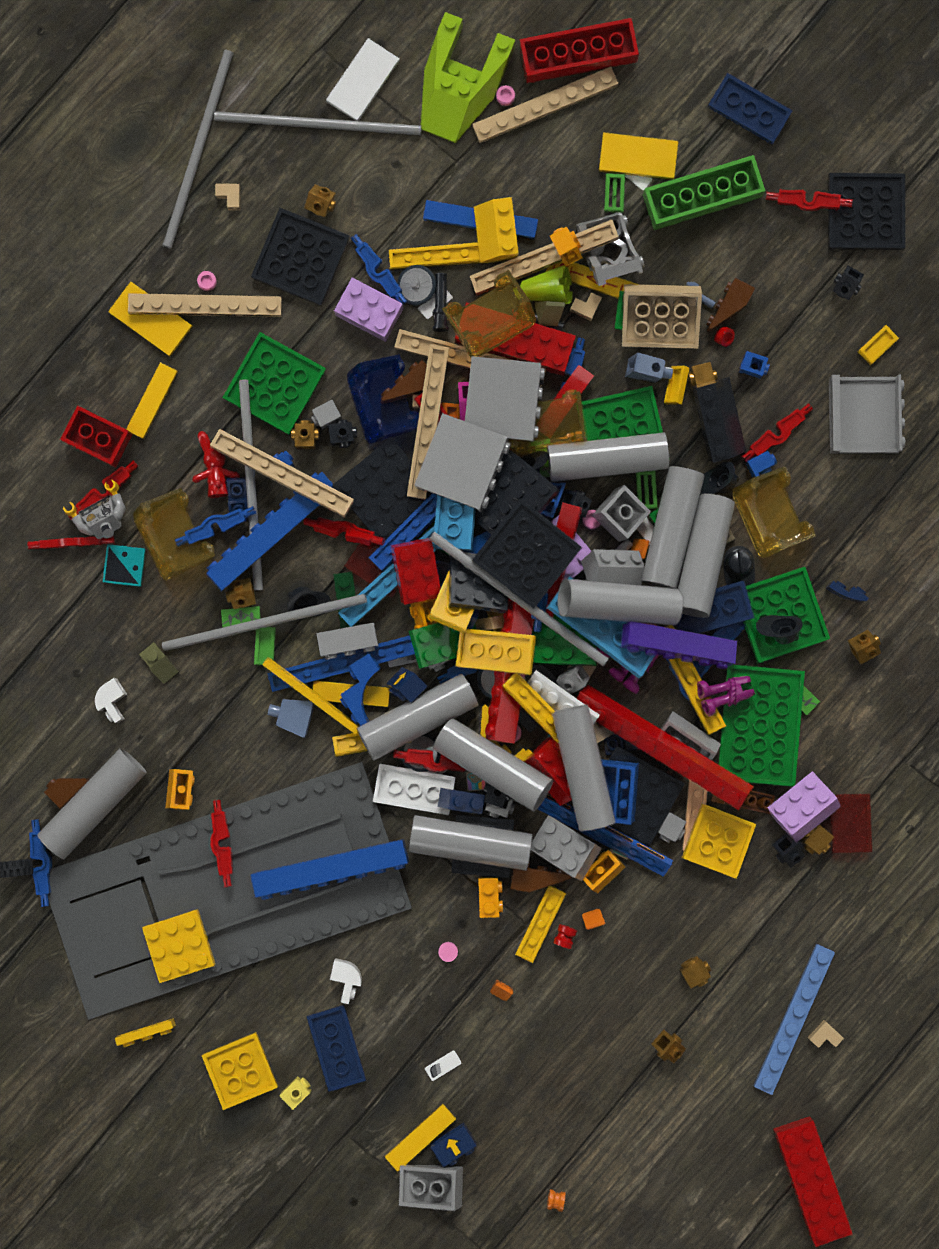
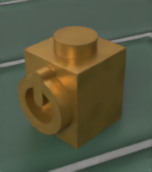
(701, 374)
(817, 840)
(695, 972)

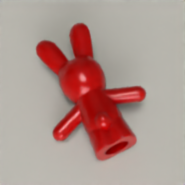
(215, 472)

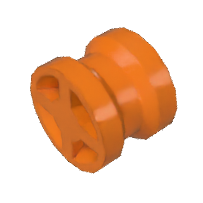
(556, 1200)

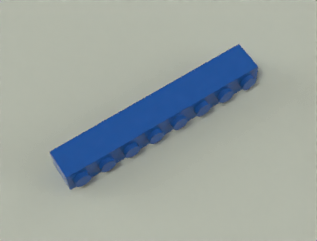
(262, 537)
(330, 868)

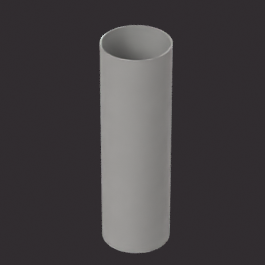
(608, 457)
(672, 527)
(705, 554)
(619, 602)
(417, 718)
(493, 764)
(583, 767)
(91, 803)
(470, 843)

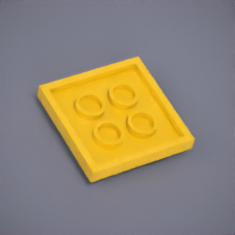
(719, 841)
(178, 946)
(239, 1071)

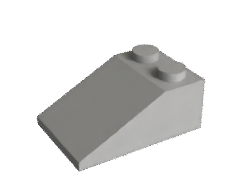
(431, 1186)

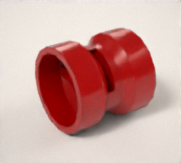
(561, 939)

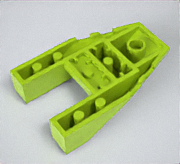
(456, 92)

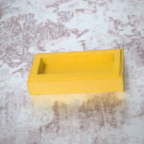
(878, 344)
(676, 385)

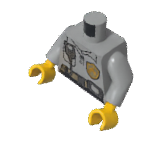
(101, 517)

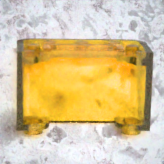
(491, 317)
(559, 423)
(770, 513)
(161, 523)

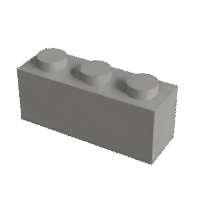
(347, 640)

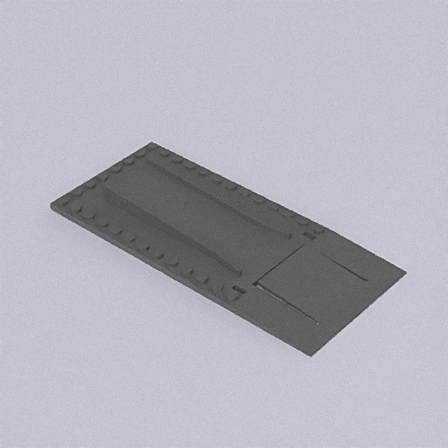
(268, 832)

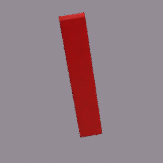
(568, 523)

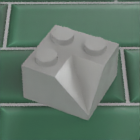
(621, 513)

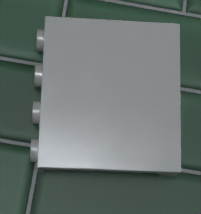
(505, 397)
(866, 414)
(462, 462)

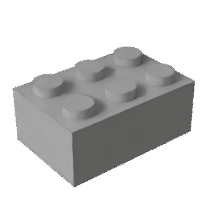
(565, 848)

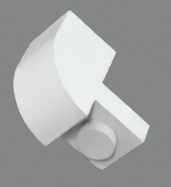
(106, 698)
(347, 973)

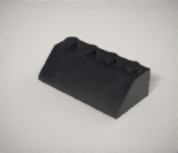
(719, 419)

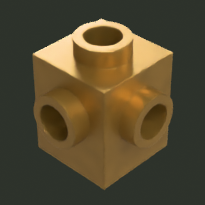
(320, 200)
(307, 441)
(241, 593)
(865, 646)
(668, 1046)

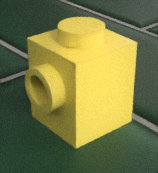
(296, 1092)

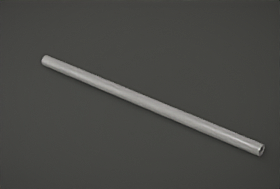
(317, 123)
(198, 148)
(250, 475)
(536, 612)
(264, 622)

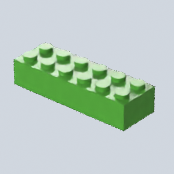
(703, 192)

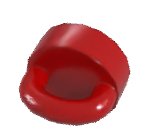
(724, 336)

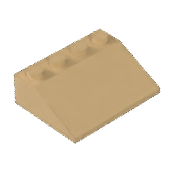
(661, 316)

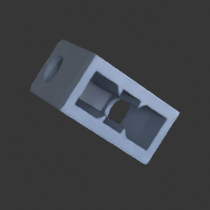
(641, 367)
(293, 715)

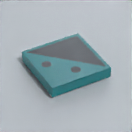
(124, 565)

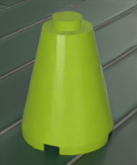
(549, 286)

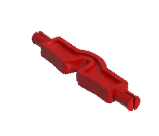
(798, 199)
(784, 426)
(120, 476)
(353, 533)
(65, 542)
(425, 759)
(220, 833)

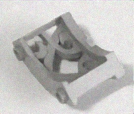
(623, 264)

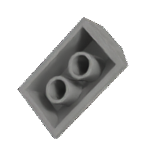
(614, 566)
(690, 735)

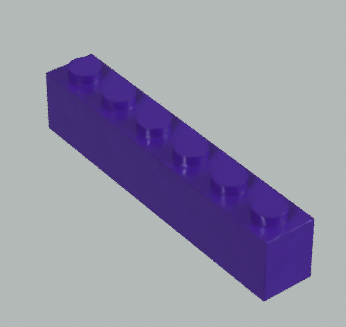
(678, 644)

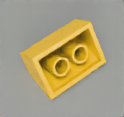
(496, 230)

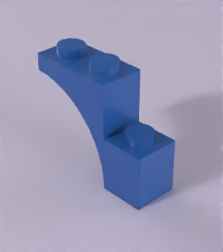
(353, 696)

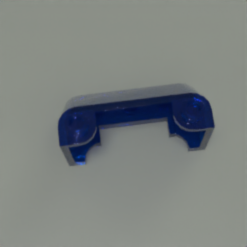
(366, 385)

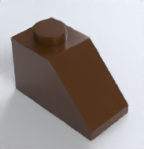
(63, 789)

